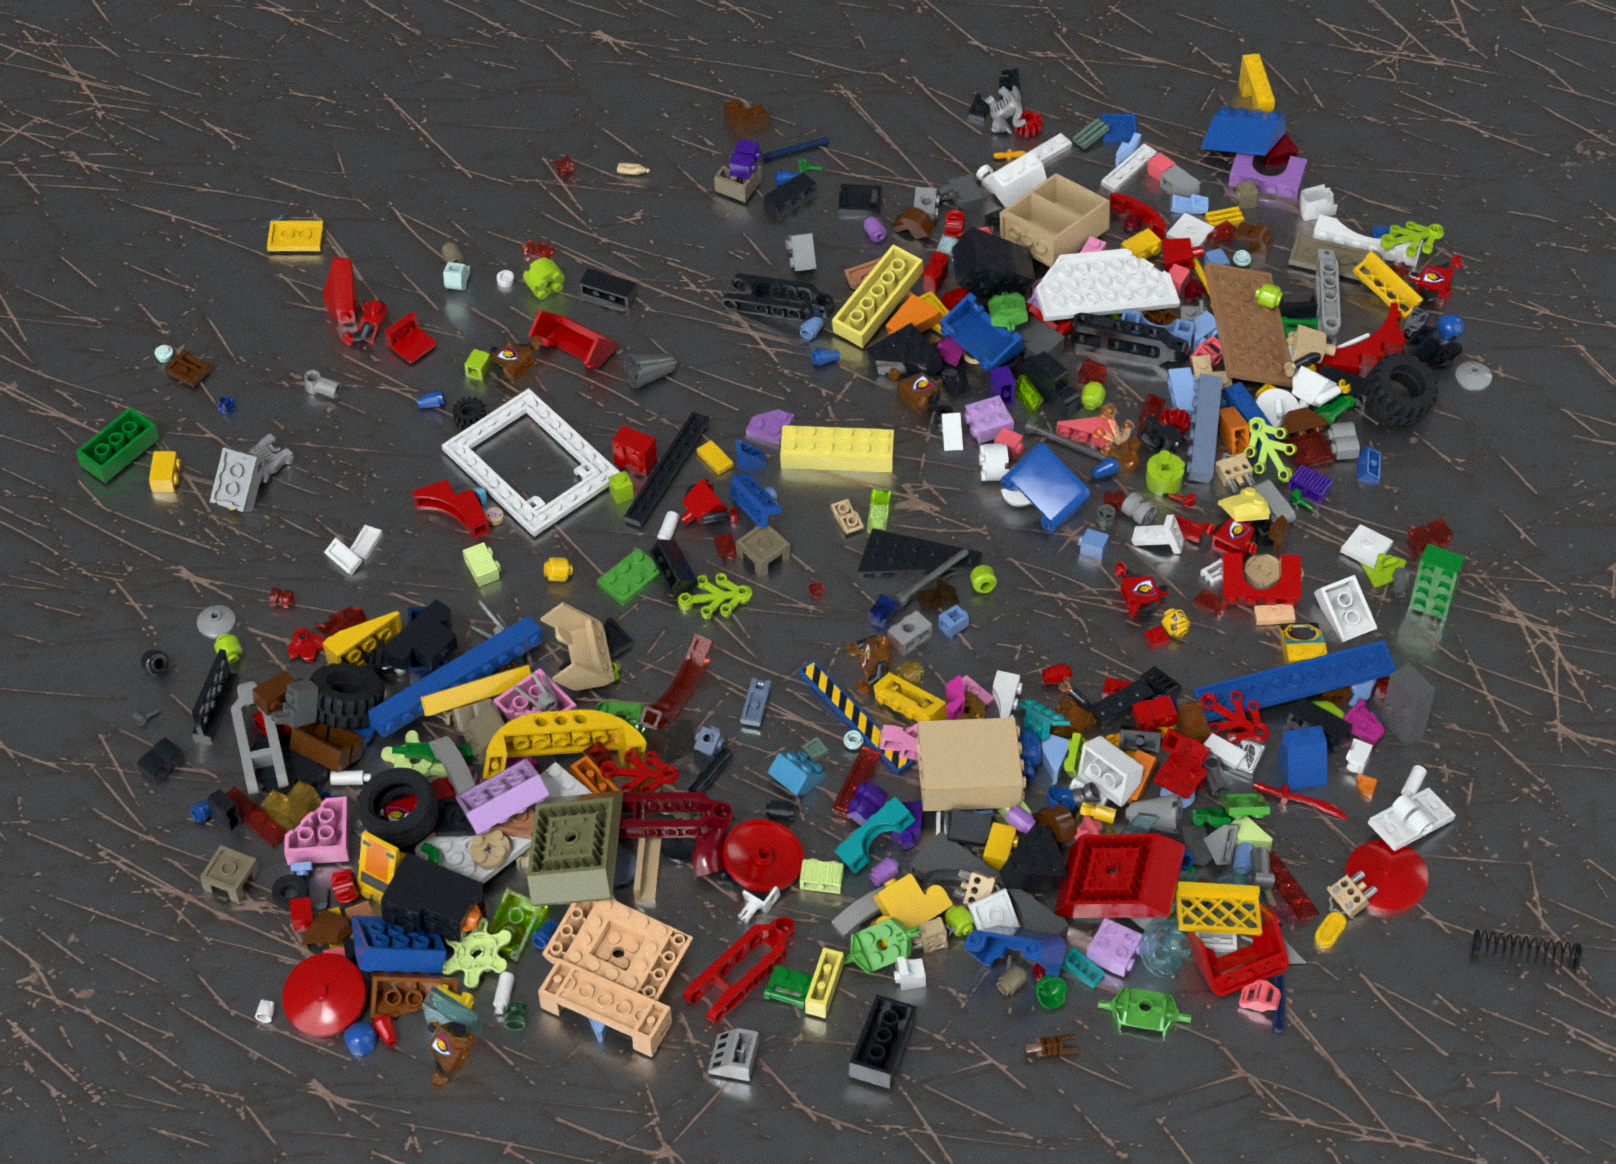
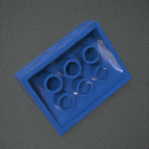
(1244, 131)
(394, 949)

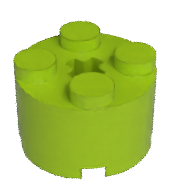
(544, 278)
(1164, 473)

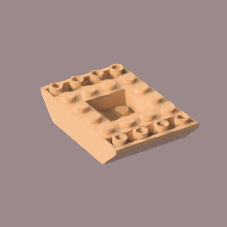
(599, 928)

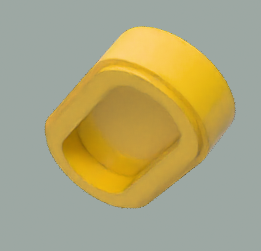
(1330, 930)

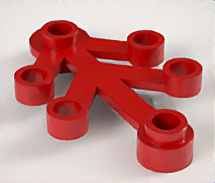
(1237, 719)
(642, 773)

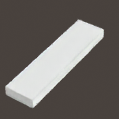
(1128, 168)

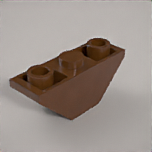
(1300, 422)

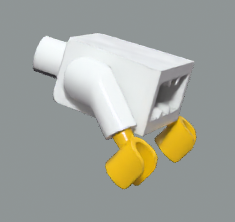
(1315, 388)

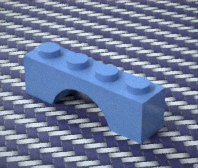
(1180, 328)

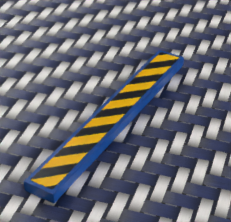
(851, 714)

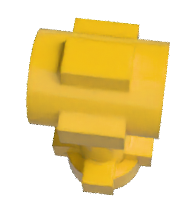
(465, 999)

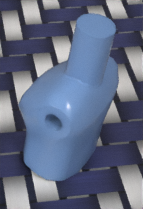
(1361, 691)

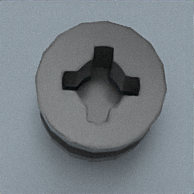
(1105, 511)

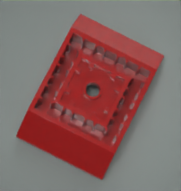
(1139, 887)

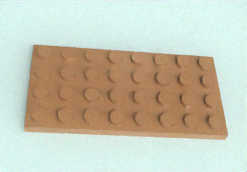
(1248, 333)

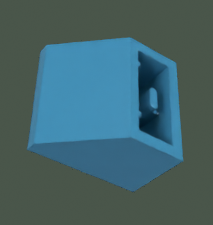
(796, 772)

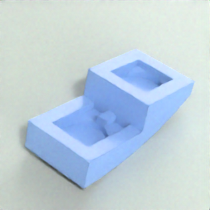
(1126, 149)
(1193, 205)

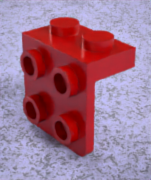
(409, 339)
(1181, 776)

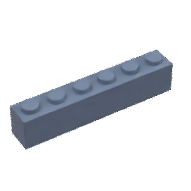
(1204, 429)

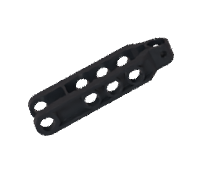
(760, 287)
(1101, 336)

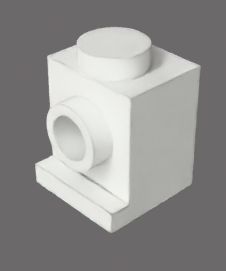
(1358, 756)

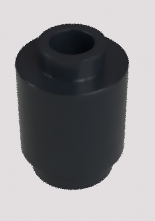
(780, 810)

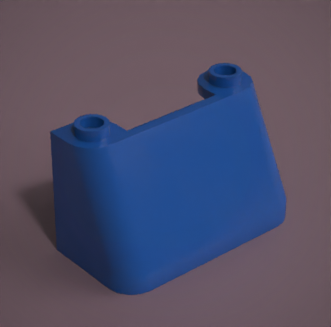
(973, 331)
(1047, 486)
(1037, 946)

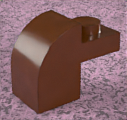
(915, 221)
(1258, 237)
(1059, 819)

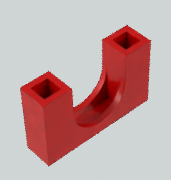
(1236, 589)

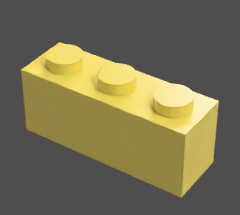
(824, 982)

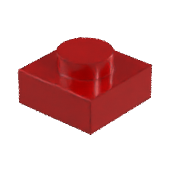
(1156, 637)

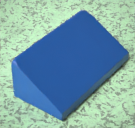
(1369, 465)

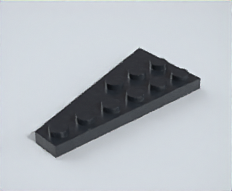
(909, 555)

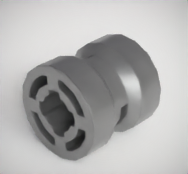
(1088, 794)

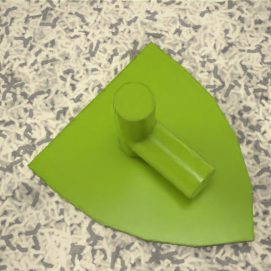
(1383, 569)

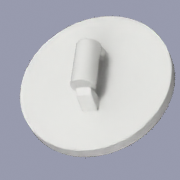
(1276, 404)

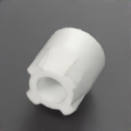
(265, 1011)

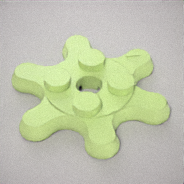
(424, 767)
(488, 960)

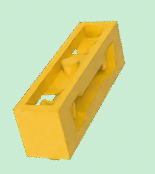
(909, 699)

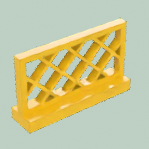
(1217, 895)

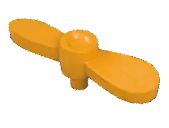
(1009, 154)

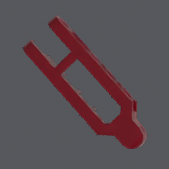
(713, 815)

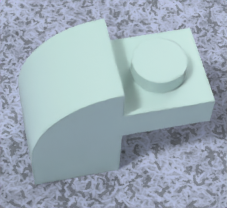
(456, 276)

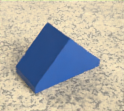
(748, 456)

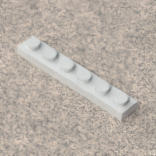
(1044, 152)

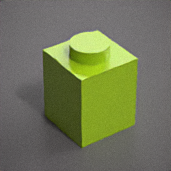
(478, 364)
(621, 487)

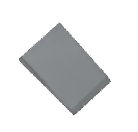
(1222, 843)

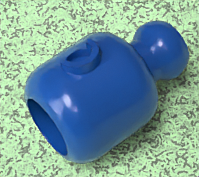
(1031, 752)

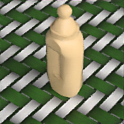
(631, 169)

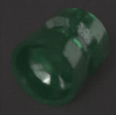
(515, 1016)

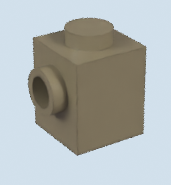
(1246, 195)

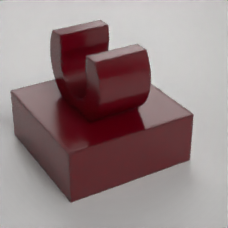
(1193, 290)

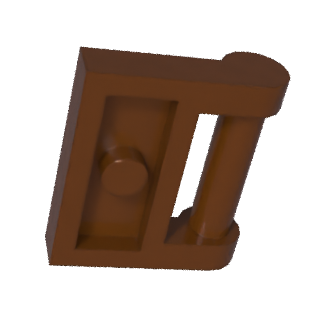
(186, 372)

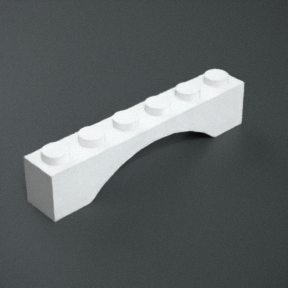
(1332, 230)
(1005, 691)

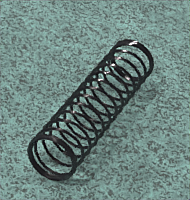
(1577, 954)

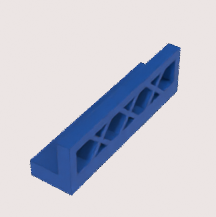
(754, 494)

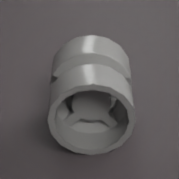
(1136, 507)

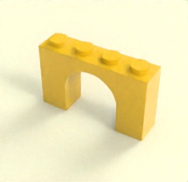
(1255, 83)

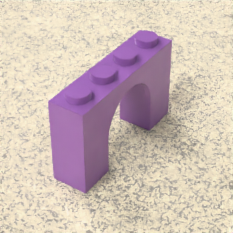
(1282, 185)

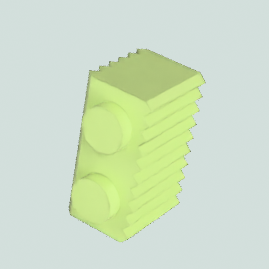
(481, 564)
(821, 876)

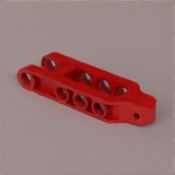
(774, 935)

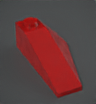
(340, 291)

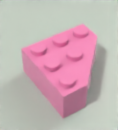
(513, 704)
(321, 834)

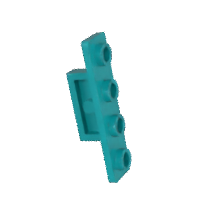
(1040, 717)

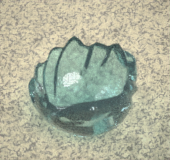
(1162, 949)

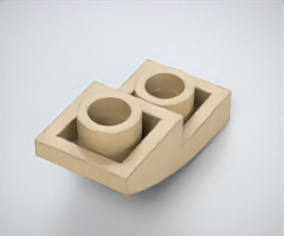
(846, 516)

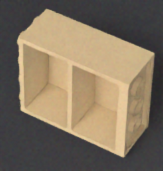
(1055, 219)
(970, 764)

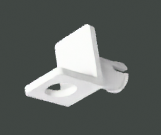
(756, 904)

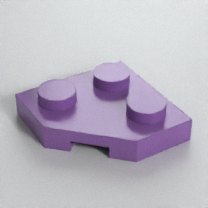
(769, 425)

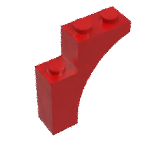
(462, 505)

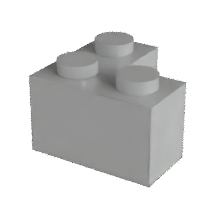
(802, 251)

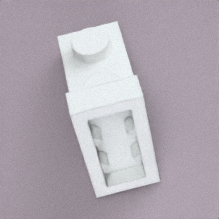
(1160, 534)

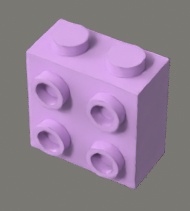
(987, 418)
(1114, 947)

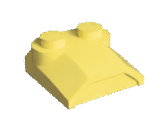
(1246, 506)

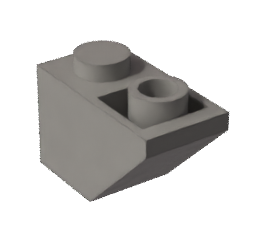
(1179, 182)

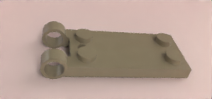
(1348, 257)

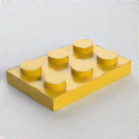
(295, 236)

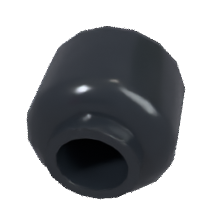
(155, 662)

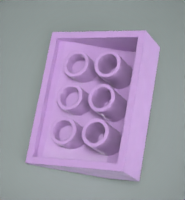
(502, 796)

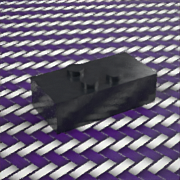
(882, 1041)

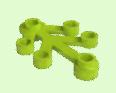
(1432, 232)
(1268, 447)
(718, 596)

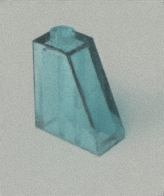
(445, 1009)

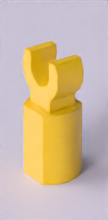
(1099, 812)

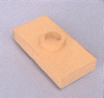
(1274, 614)

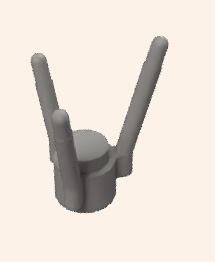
(501, 625)
(547, 699)

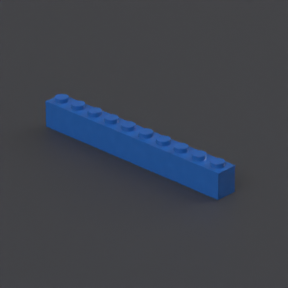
(470, 666)

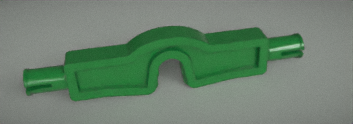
(424, 751)

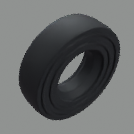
(284, 882)

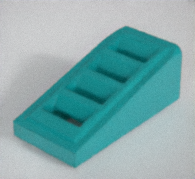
(1086, 963)

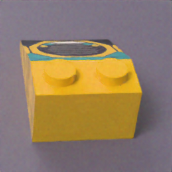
(1301, 641)

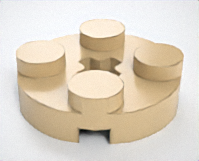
(487, 840)

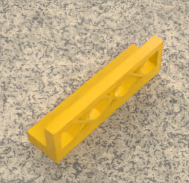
(1390, 283)

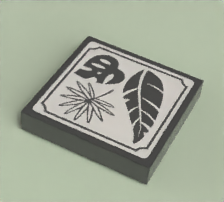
(1251, 762)

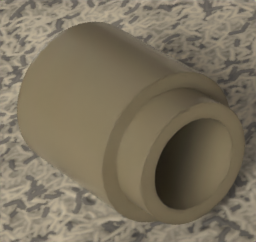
(452, 253)
(1012, 980)

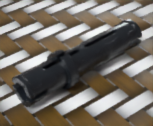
(706, 777)

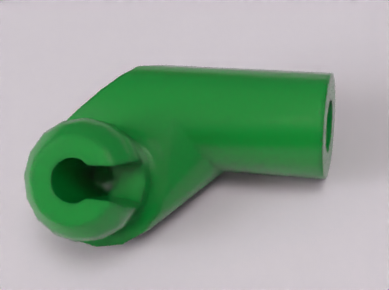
(433, 853)

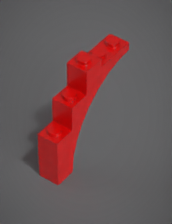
(1385, 341)

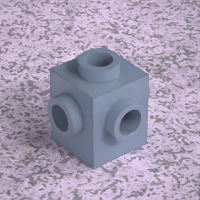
(709, 741)

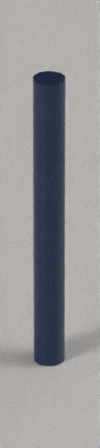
(792, 149)

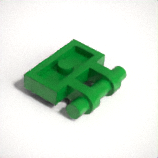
(1214, 816)

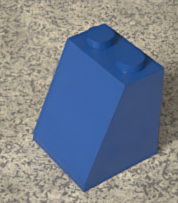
(1303, 758)

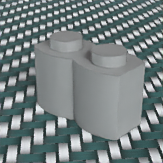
(1343, 440)

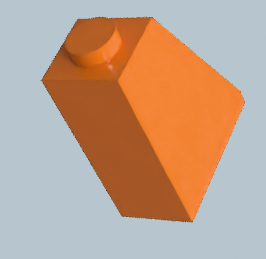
(916, 312)
(1233, 430)
(1150, 768)

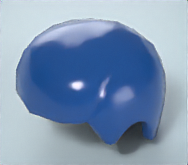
(1450, 325)
(1062, 796)
(360, 1038)

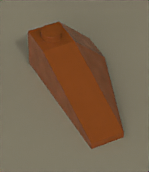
(402, 991)

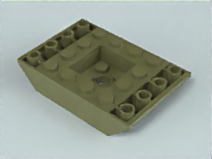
(580, 868)

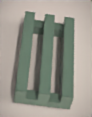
(1088, 133)

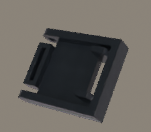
(855, 200)

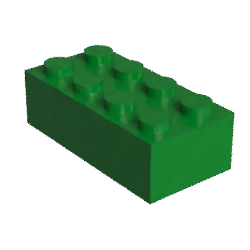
(117, 445)
(1436, 581)

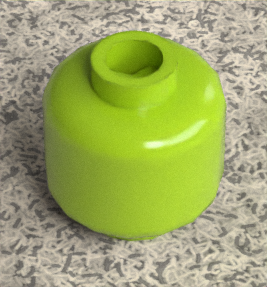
(1269, 295)
(1092, 395)
(983, 579)
(231, 645)
(960, 919)

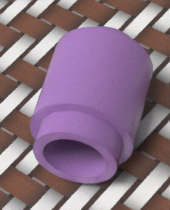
(875, 229)
(1020, 819)
(884, 871)

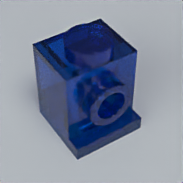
(883, 611)

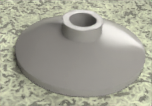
(1473, 375)
(212, 626)

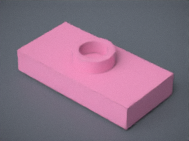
(977, 690)

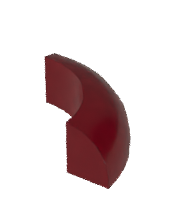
(708, 852)

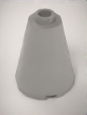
(1167, 807)

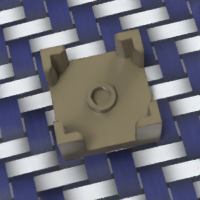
(762, 547)
(229, 872)

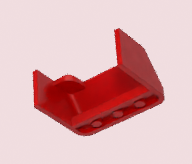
(573, 338)
(1244, 966)

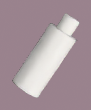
(668, 526)
(353, 777)
(1414, 780)
(503, 991)

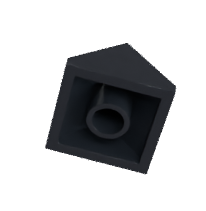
(967, 827)

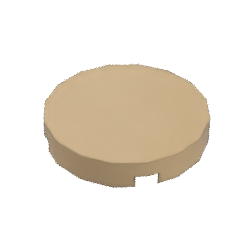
(1262, 570)

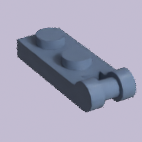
(756, 702)

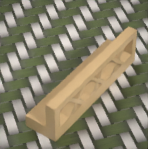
(647, 870)

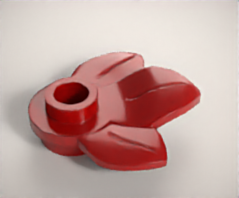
(305, 647)

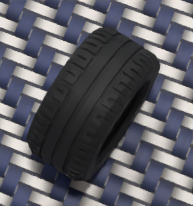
(389, 785)

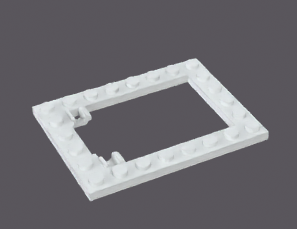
(542, 515)

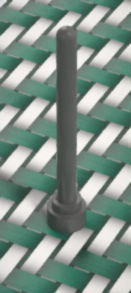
(1034, 428)
(903, 597)

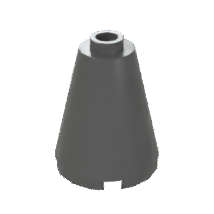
(647, 367)

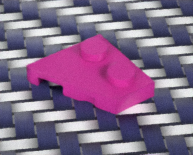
(1364, 723)

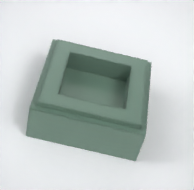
(815, 749)

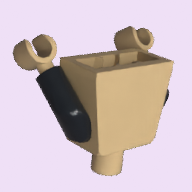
(1308, 348)

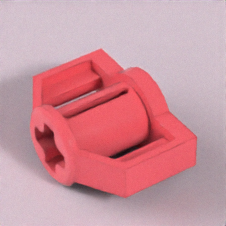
(1205, 349)
(1260, 996)

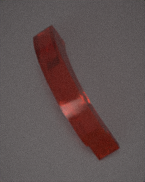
(672, 702)

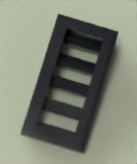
(1262, 531)
(1174, 686)

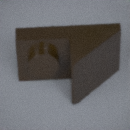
(942, 596)

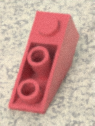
(1083, 430)

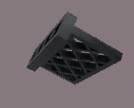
(214, 698)

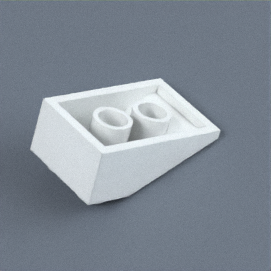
(1346, 608)

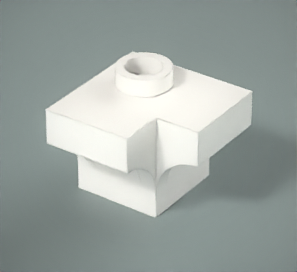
(909, 973)

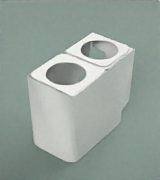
(1316, 201)

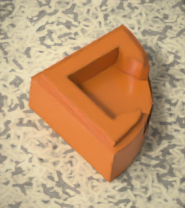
(1366, 785)

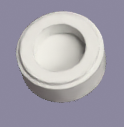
(983, 172)
(505, 278)

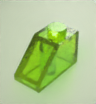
(879, 510)

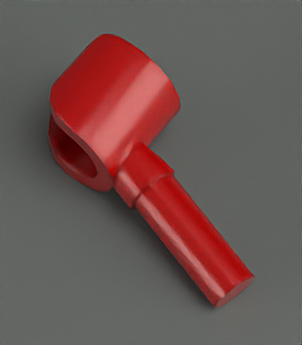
(1188, 501)

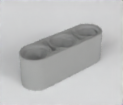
(1276, 502)

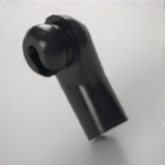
(726, 878)

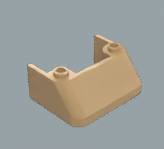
(587, 648)

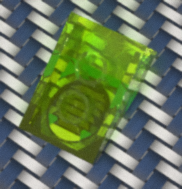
(520, 919)

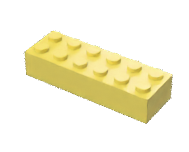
(877, 296)
(837, 448)

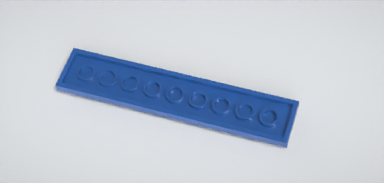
(1302, 678)

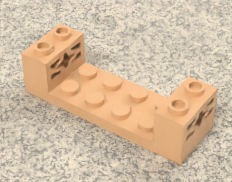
(606, 1003)

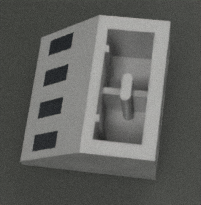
(734, 1054)

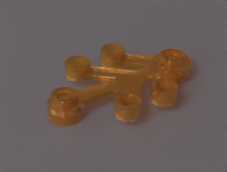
(1129, 458)

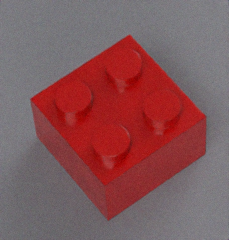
(634, 451)

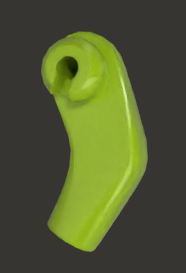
(1329, 706)

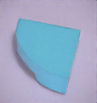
(481, 495)

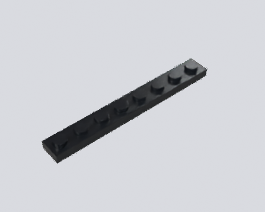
(666, 469)

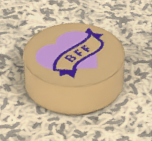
(494, 516)

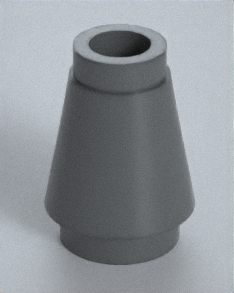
(1401, 581)

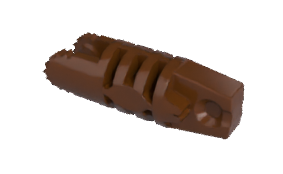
(1052, 1046)

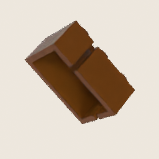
(336, 753)

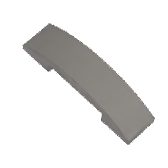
(453, 763)
(857, 913)

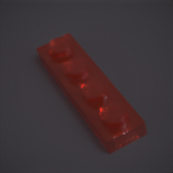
(860, 772)
(257, 819)
(1291, 890)

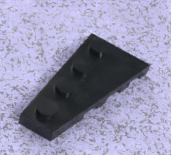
(954, 378)
(616, 638)

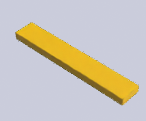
(473, 690)

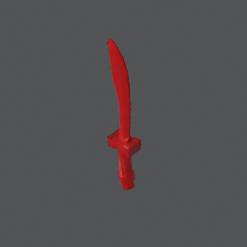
(1284, 794)

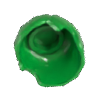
(1051, 991)

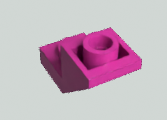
(955, 695)

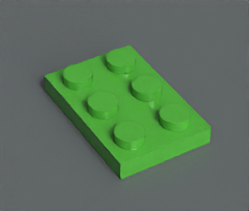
(629, 577)
(1245, 804)

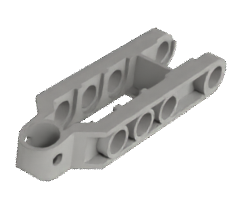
(1327, 294)
(262, 757)

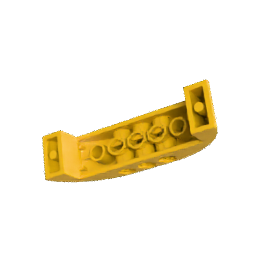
(560, 734)

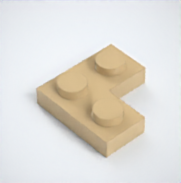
(1202, 365)

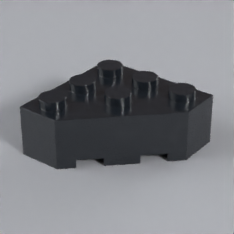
(905, 351)
(1035, 862)

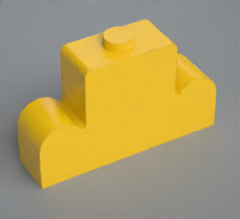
(909, 903)

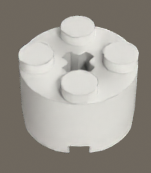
(993, 461)

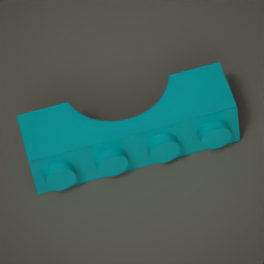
(890, 817)

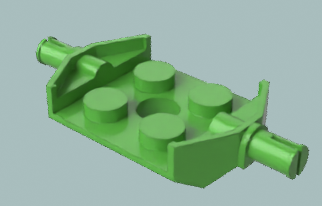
(1007, 310)
(630, 710)
(866, 948)
(1160, 1016)

